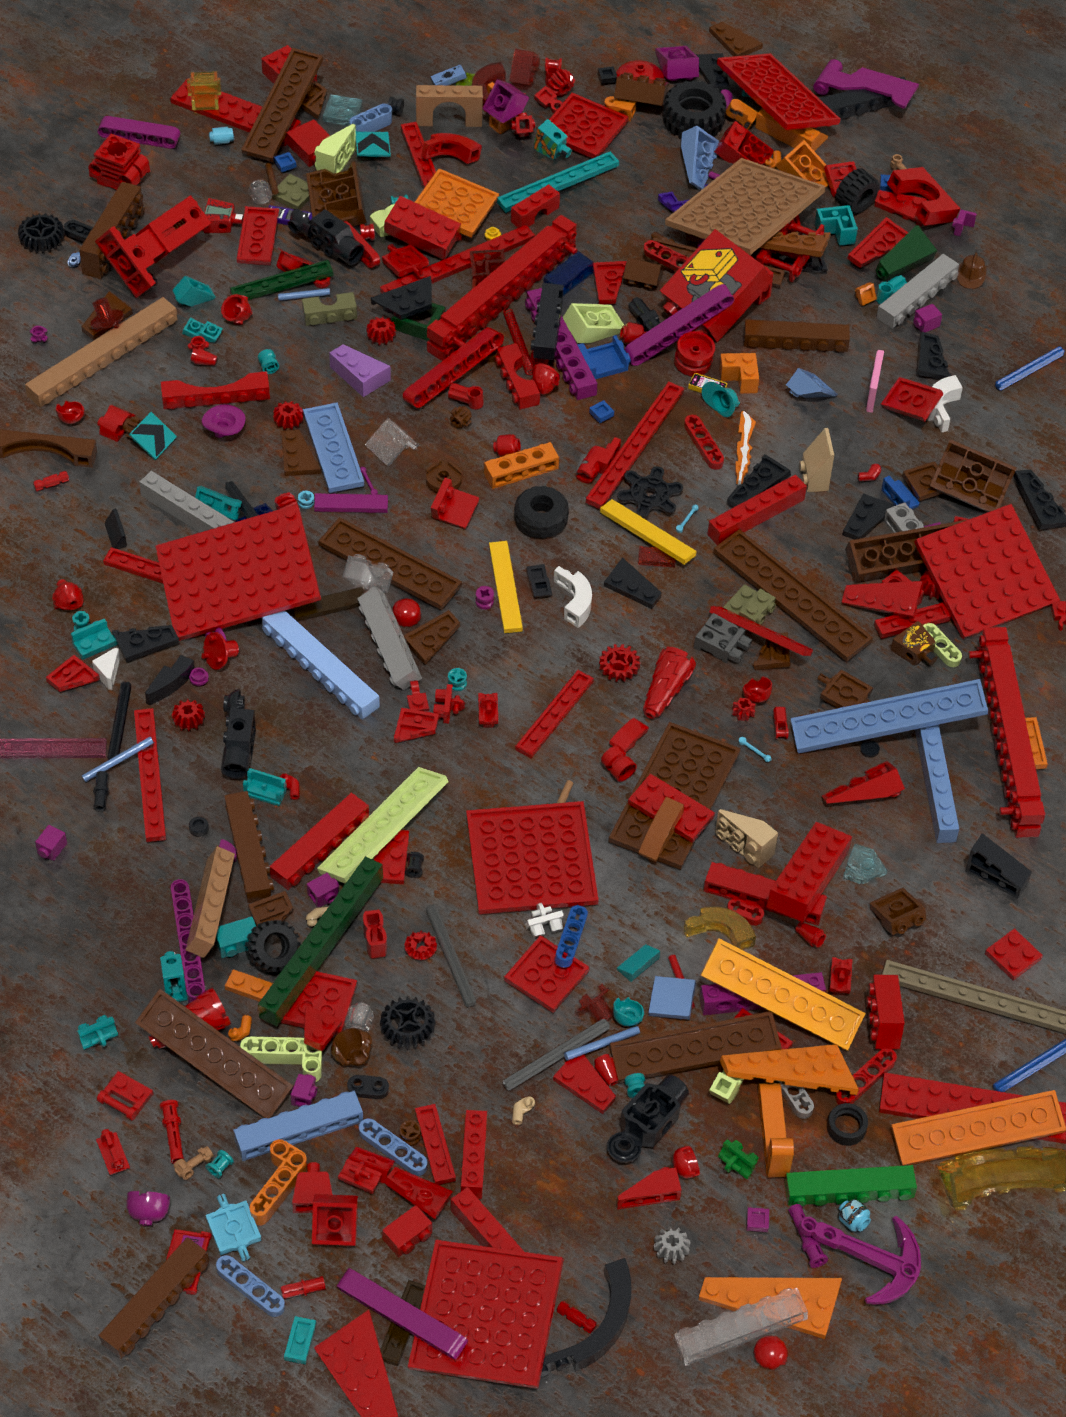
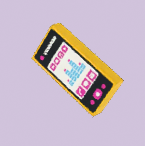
(699, 380)

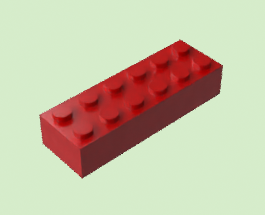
(809, 871)

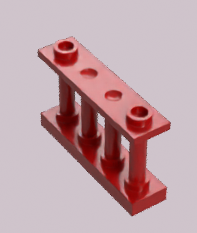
(765, 257)

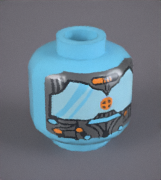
(854, 1215)

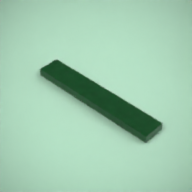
(284, 280)

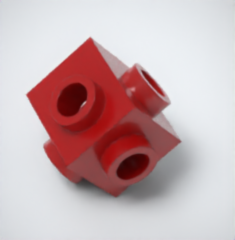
(528, 122)

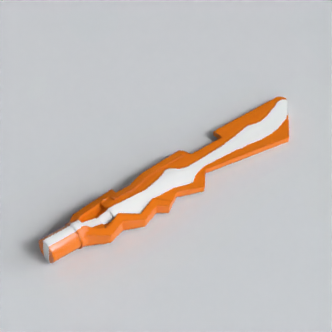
(743, 447)

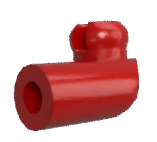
(293, 785)

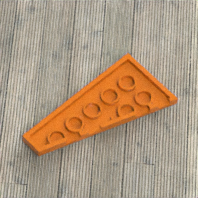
(817, 1293)

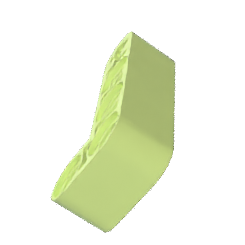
(282, 1055)

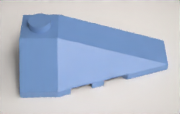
(698, 155)

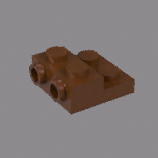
(898, 911)

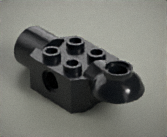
(328, 235)
(239, 737)
(647, 1118)

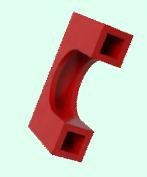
(917, 180)

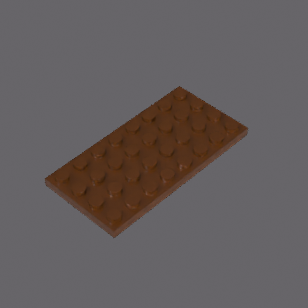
(689, 764)

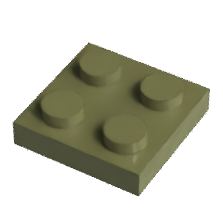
(292, 192)

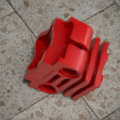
(118, 162)

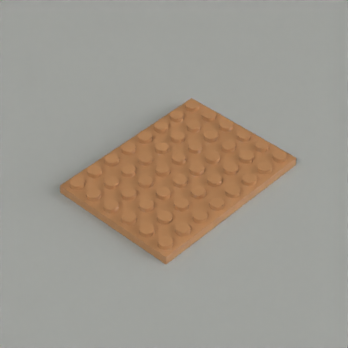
(746, 204)

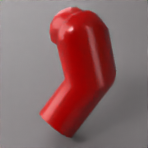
(871, 475)

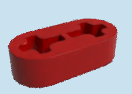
(746, 910)

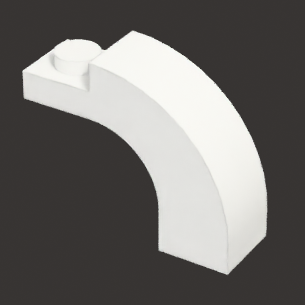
(951, 392)
(579, 608)

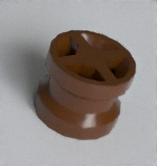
(406, 1129)

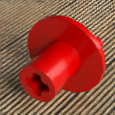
(218, 650)

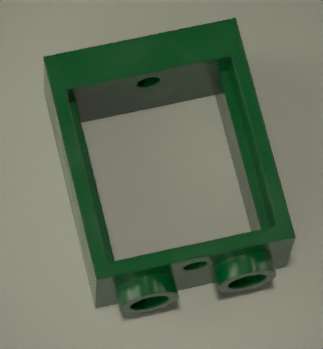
(418, 329)

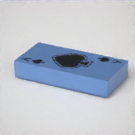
(449, 76)

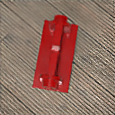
(112, 1152)

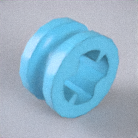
(306, 495)

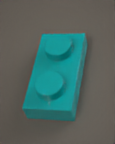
(300, 1340)

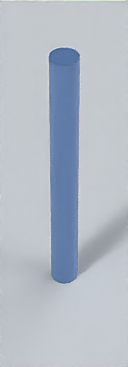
(119, 758)
(601, 1043)

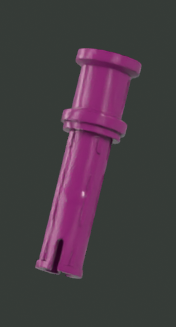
(809, 1245)

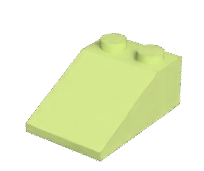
(336, 150)
(592, 322)

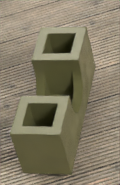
(318, 313)

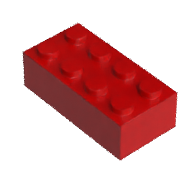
(422, 227)

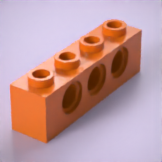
(521, 465)

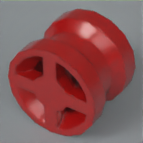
(367, 232)

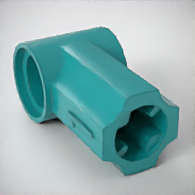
(888, 288)

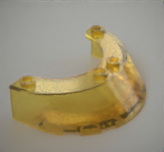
(1000, 1171)

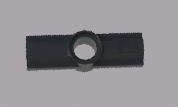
(645, 316)

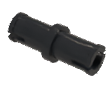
(101, 791)

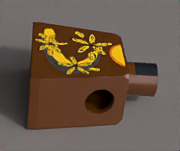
(915, 645)

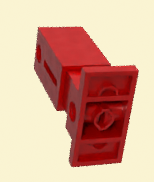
(152, 243)

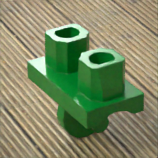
(736, 1159)

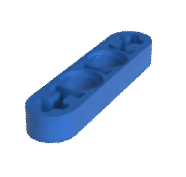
(572, 936)

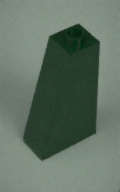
(906, 255)

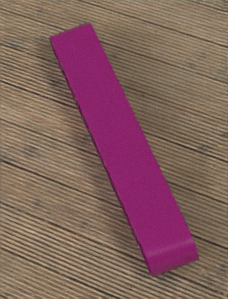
(679, 324)
(182, 918)
(402, 1313)

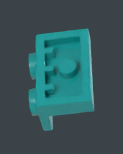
(92, 639)

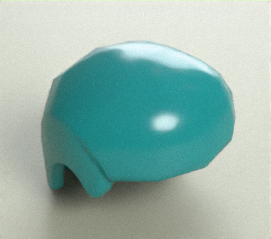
(628, 1012)

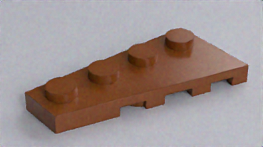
(799, 244)

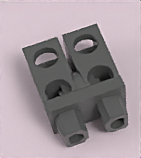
(722, 639)

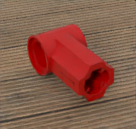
(471, 395)

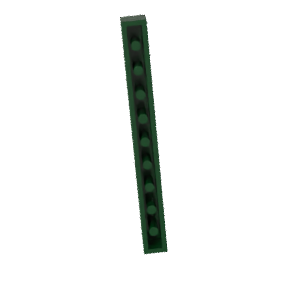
(320, 941)

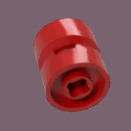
(618, 763)

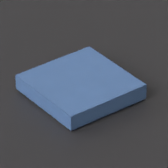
(672, 997)

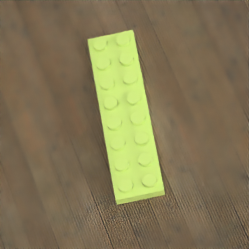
(383, 823)

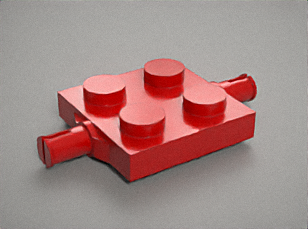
(405, 260)

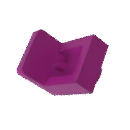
(965, 218)

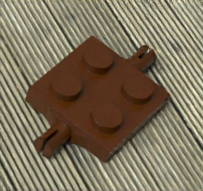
(844, 690)

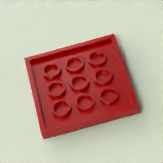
(588, 124)

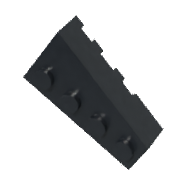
(547, 322)

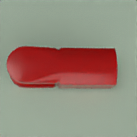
(780, 722)

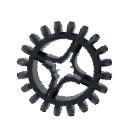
(41, 233)
(409, 1030)

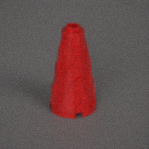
(668, 678)
(208, 1008)

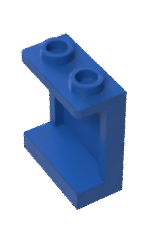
(606, 358)

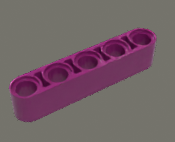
(140, 131)

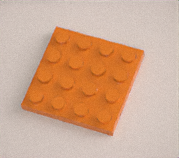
(458, 200)

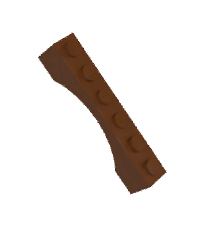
(76, 450)

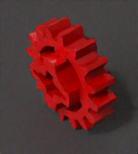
(619, 662)

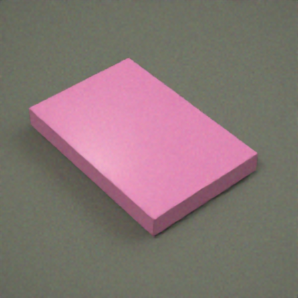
(874, 381)

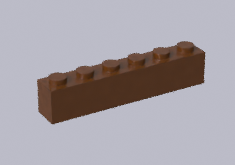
(796, 335)
(247, 846)
(154, 1298)

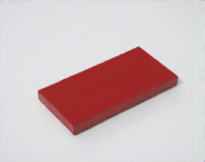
(257, 235)

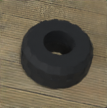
(541, 524)

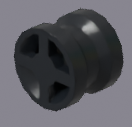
(396, 104)

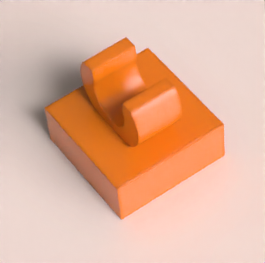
(865, 293)

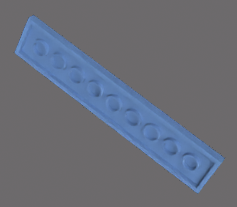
(889, 716)

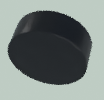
(198, 826)

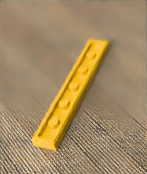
(648, 531)
(505, 587)

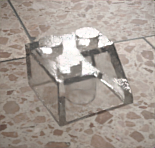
(367, 575)

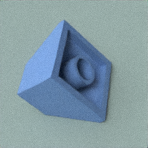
(809, 385)

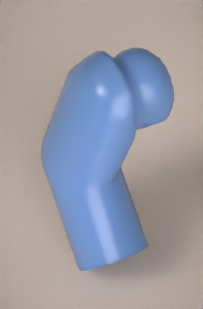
(74, 259)

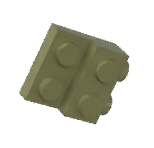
(751, 604)

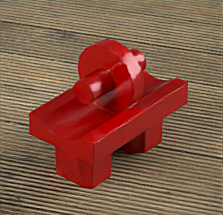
(455, 704)
(488, 709)
(840, 976)
(360, 1176)

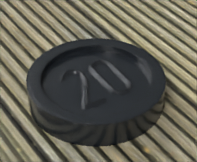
(869, 748)

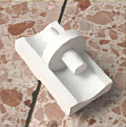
(536, 924)

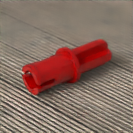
(303, 1287)

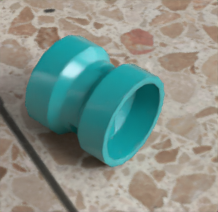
(268, 361)

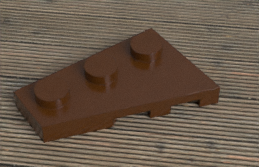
(432, 635)

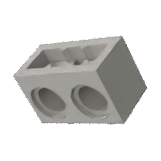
(901, 518)

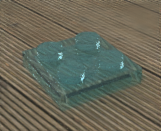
(341, 109)

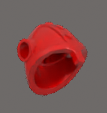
(236, 309)
(545, 378)
(67, 593)

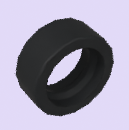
(848, 1110)

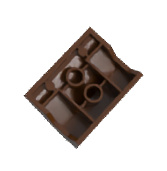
(338, 194)
(972, 476)

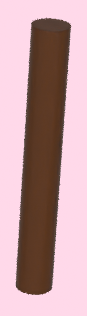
(271, 177)

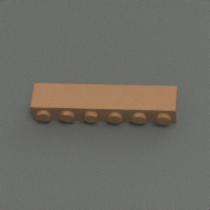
(210, 902)

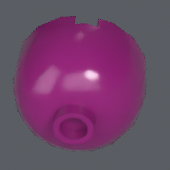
(147, 1206)

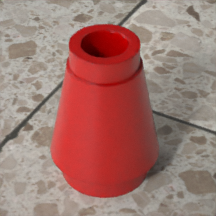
(202, 357)
(812, 934)
(606, 1068)

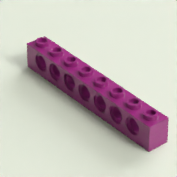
(567, 355)

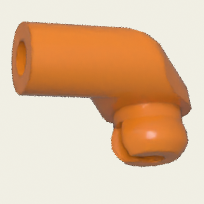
(776, 159)
(243, 1031)

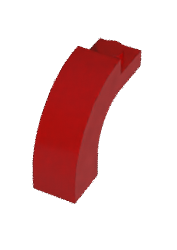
(453, 145)

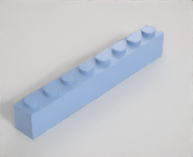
(321, 663)

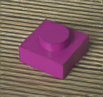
(757, 1219)

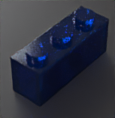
(571, 272)

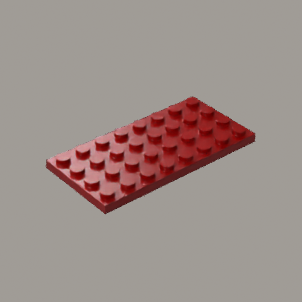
(778, 91)

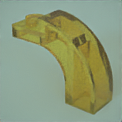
(723, 921)

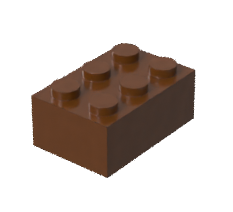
(641, 89)

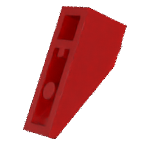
(656, 1188)

